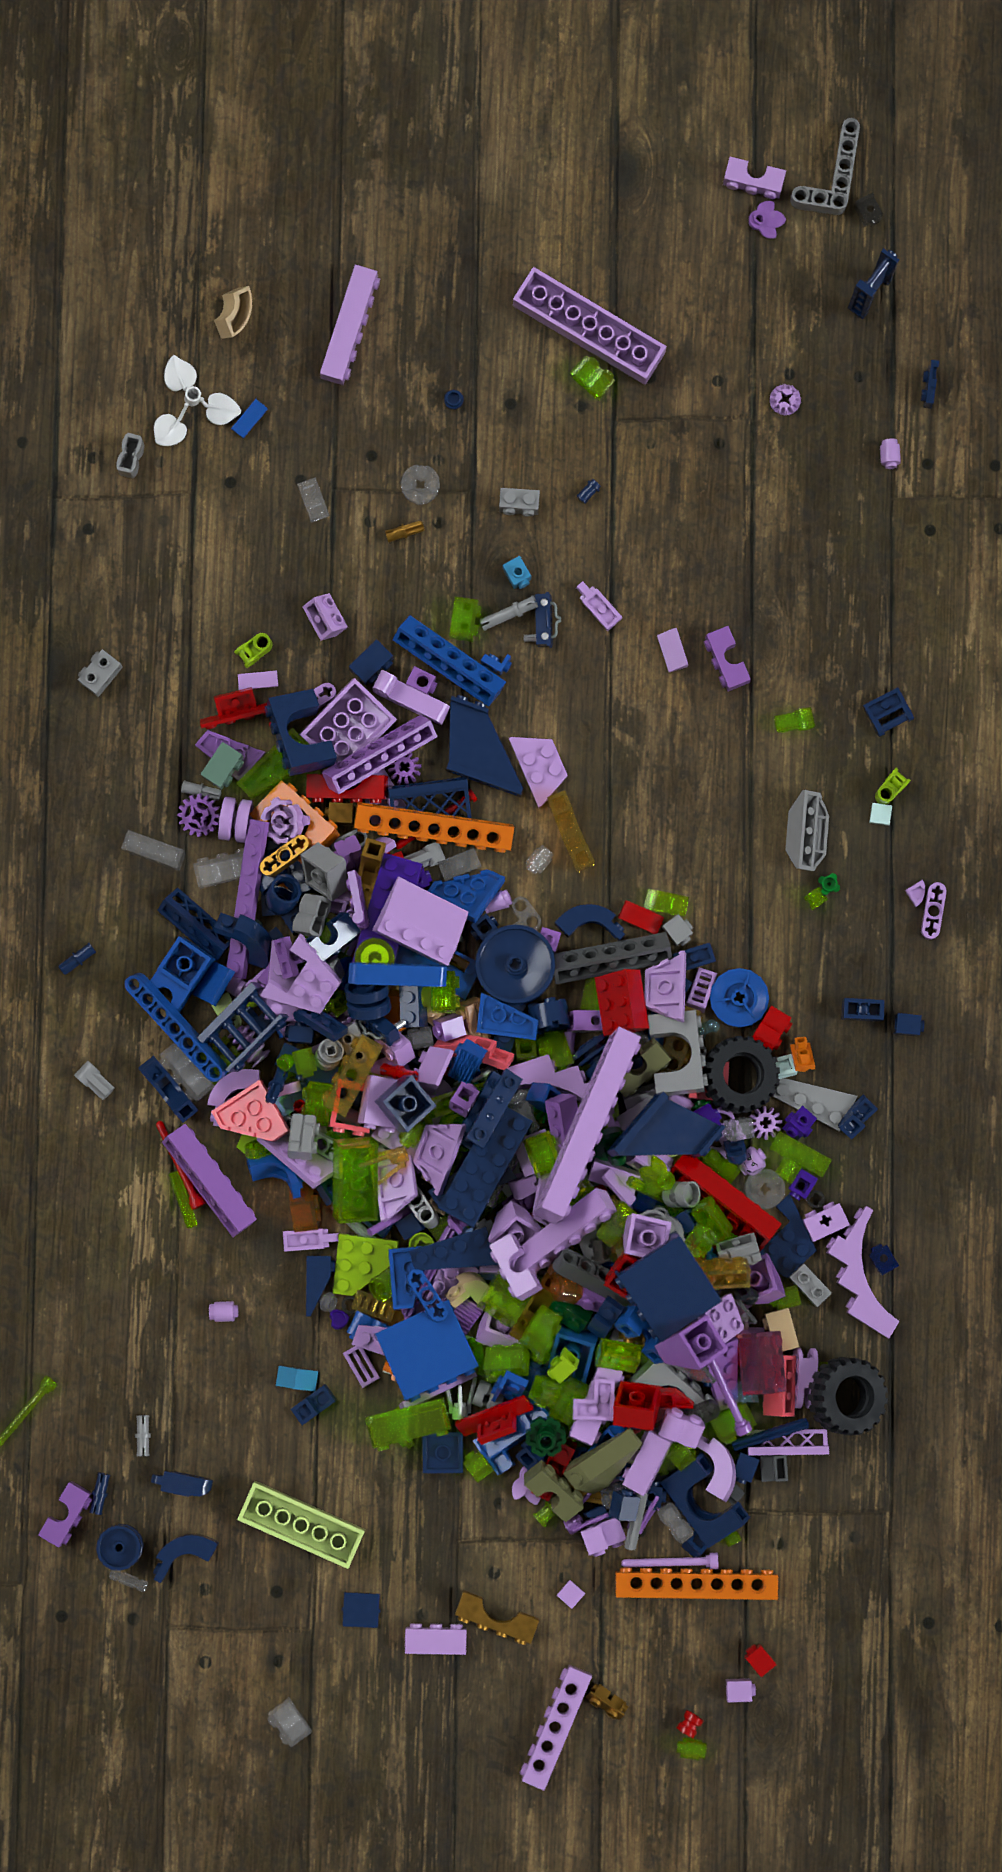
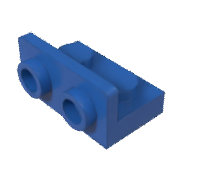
(509, 1385)

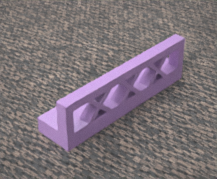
(792, 1450)

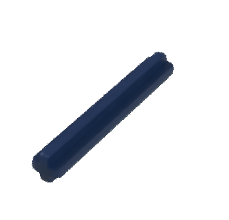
(770, 1434)

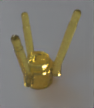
(397, 1156)

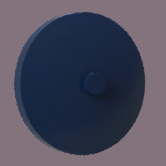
(515, 964)

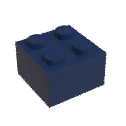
(405, 1103)

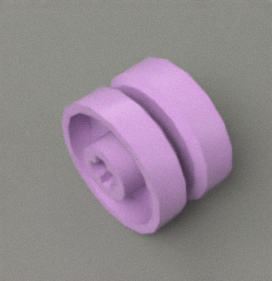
(233, 819)

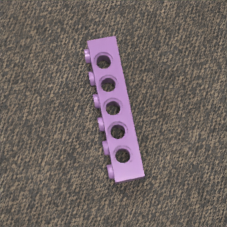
(540, 1777)

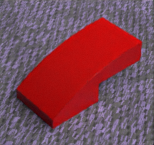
(640, 917)

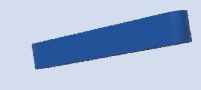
(166, 1024)

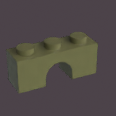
(655, 1059)
(543, 1479)

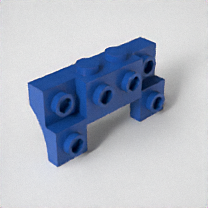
(497, 1450)

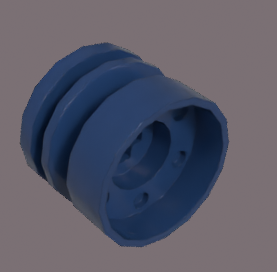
(591, 1053)

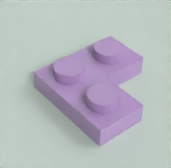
(598, 1408)

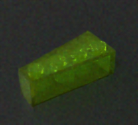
(266, 771)

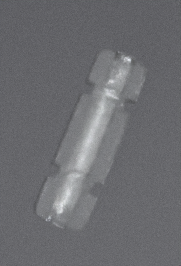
(128, 1580)

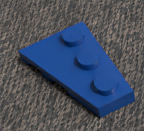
(504, 1020)
(400, 1267)

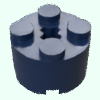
(552, 1015)

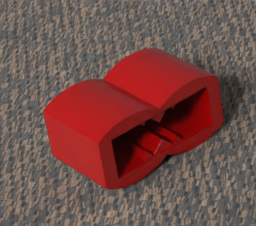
(772, 1027)

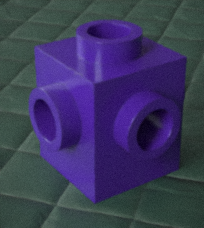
(799, 1123)

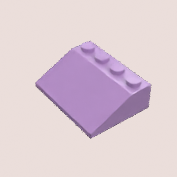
(349, 721)
(421, 922)

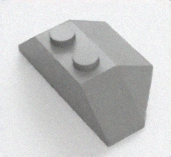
(807, 831)

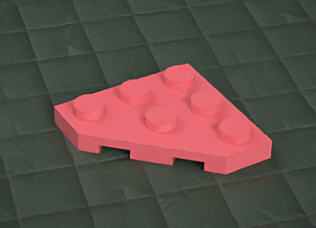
(251, 1114)

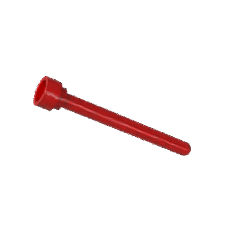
(195, 1199)

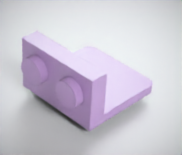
(725, 1318)

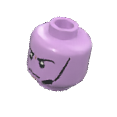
(754, 1161)

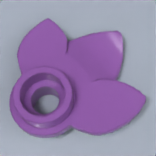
(769, 219)

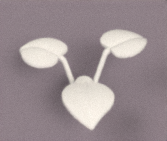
(179, 376)

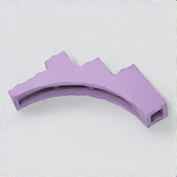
(566, 1081)
(852, 1277)

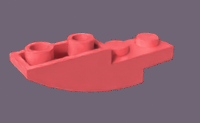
(495, 1057)

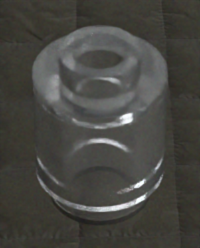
(539, 860)

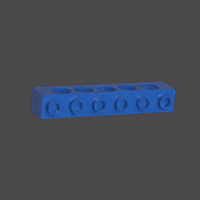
(449, 660)

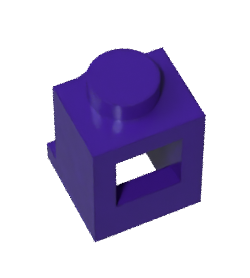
(809, 1182)

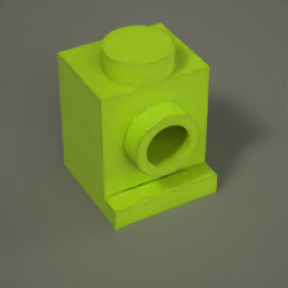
(562, 1366)

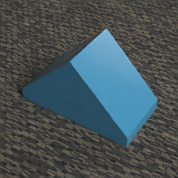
(297, 1378)

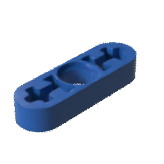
(414, 1286)

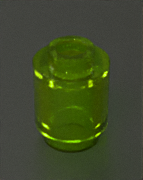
(412, 1137)
(691, 1748)

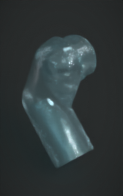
(707, 1027)

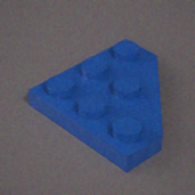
(470, 892)

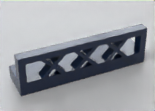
(193, 926)

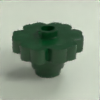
(543, 1428)

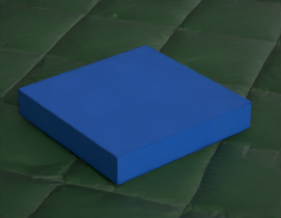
(214, 983)

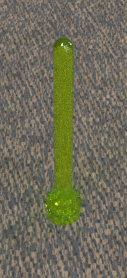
(46, 1386)

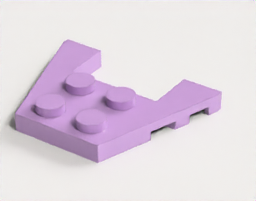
(312, 986)

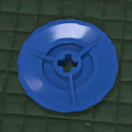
(754, 1001)

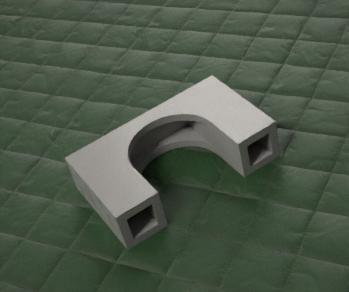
(691, 1077)
(665, 1374)

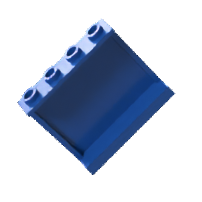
(426, 1352)

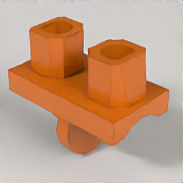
(802, 1055)

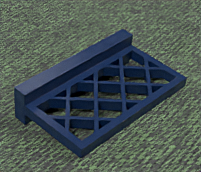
(431, 788)

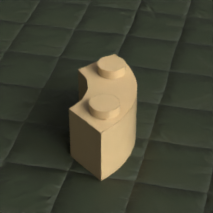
(235, 312)

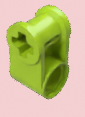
(252, 649)
(893, 785)

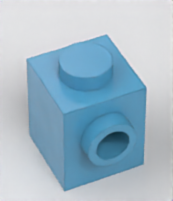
(517, 573)

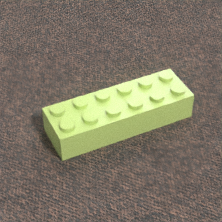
(301, 1524)

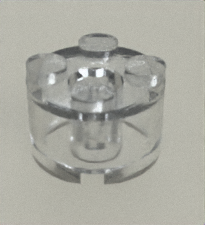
(771, 1180)

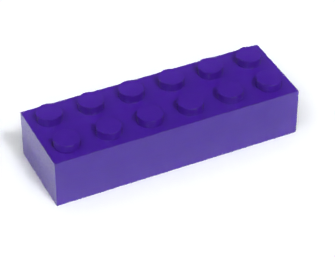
(390, 869)

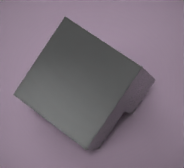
(773, 1468)

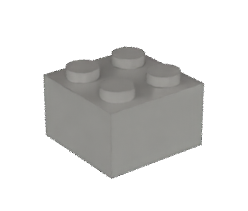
(325, 871)

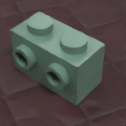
(222, 766)

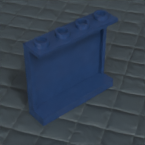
(668, 1288)

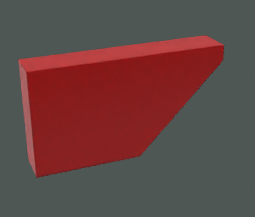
(674, 1399)

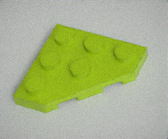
(360, 1261)

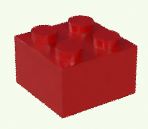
(636, 1405)

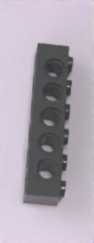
(611, 957)

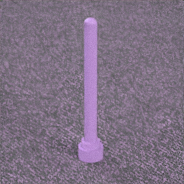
(710, 1561)

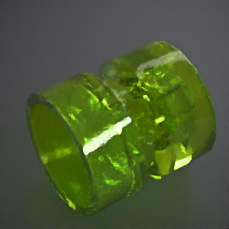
(381, 1286)

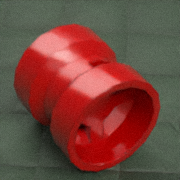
(689, 1725)

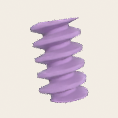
(258, 1055)

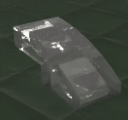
(313, 500)

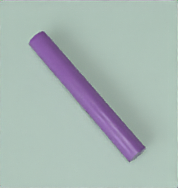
(382, 1225)

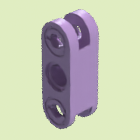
(804, 1371)

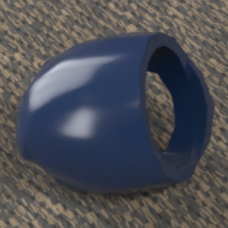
(280, 898)

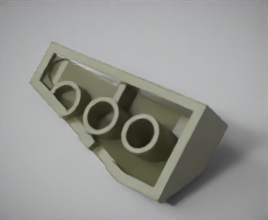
(603, 1463)

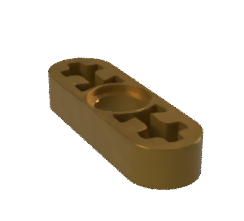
(276, 868)

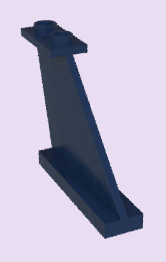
(476, 748)
(666, 1130)

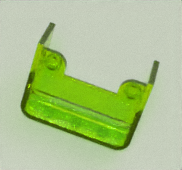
(408, 1423)

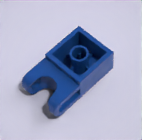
(175, 977)

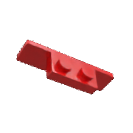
(232, 707)
(494, 1421)

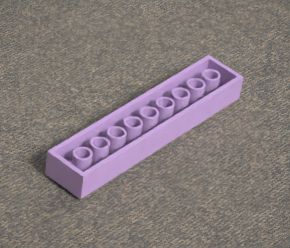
(586, 1126)

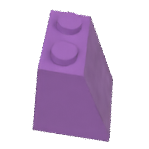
(692, 1345)

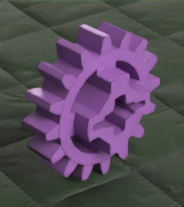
(196, 807)

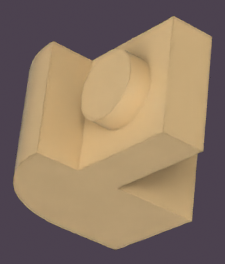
(469, 1285)

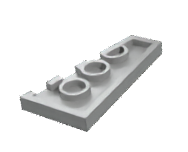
(825, 1104)

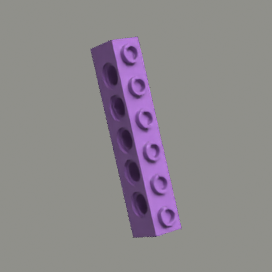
(379, 754)

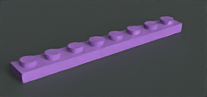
(248, 890)

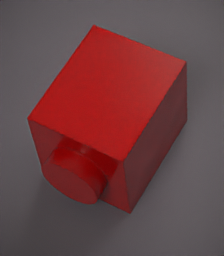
(759, 1659)

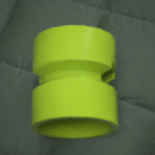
(420, 1239)

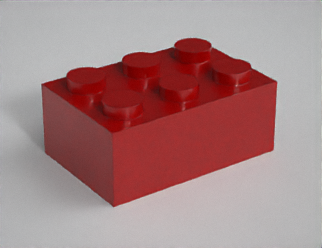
(621, 1001)

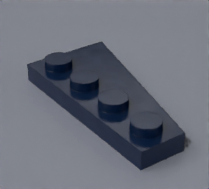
(459, 1251)

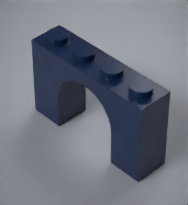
(296, 756)
(709, 1526)

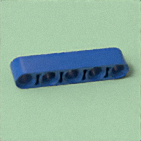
(397, 974)

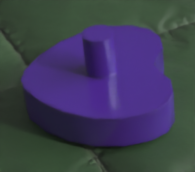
(339, 1319)

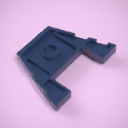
(792, 1243)

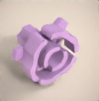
(285, 820)

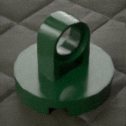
(608, 1138)

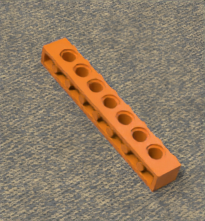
(386, 813)
(768, 1591)

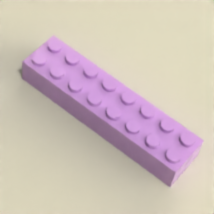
(589, 325)

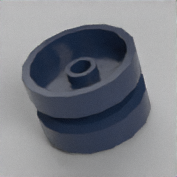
(367, 1001)
(128, 1538)

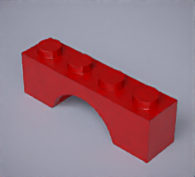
(372, 788)

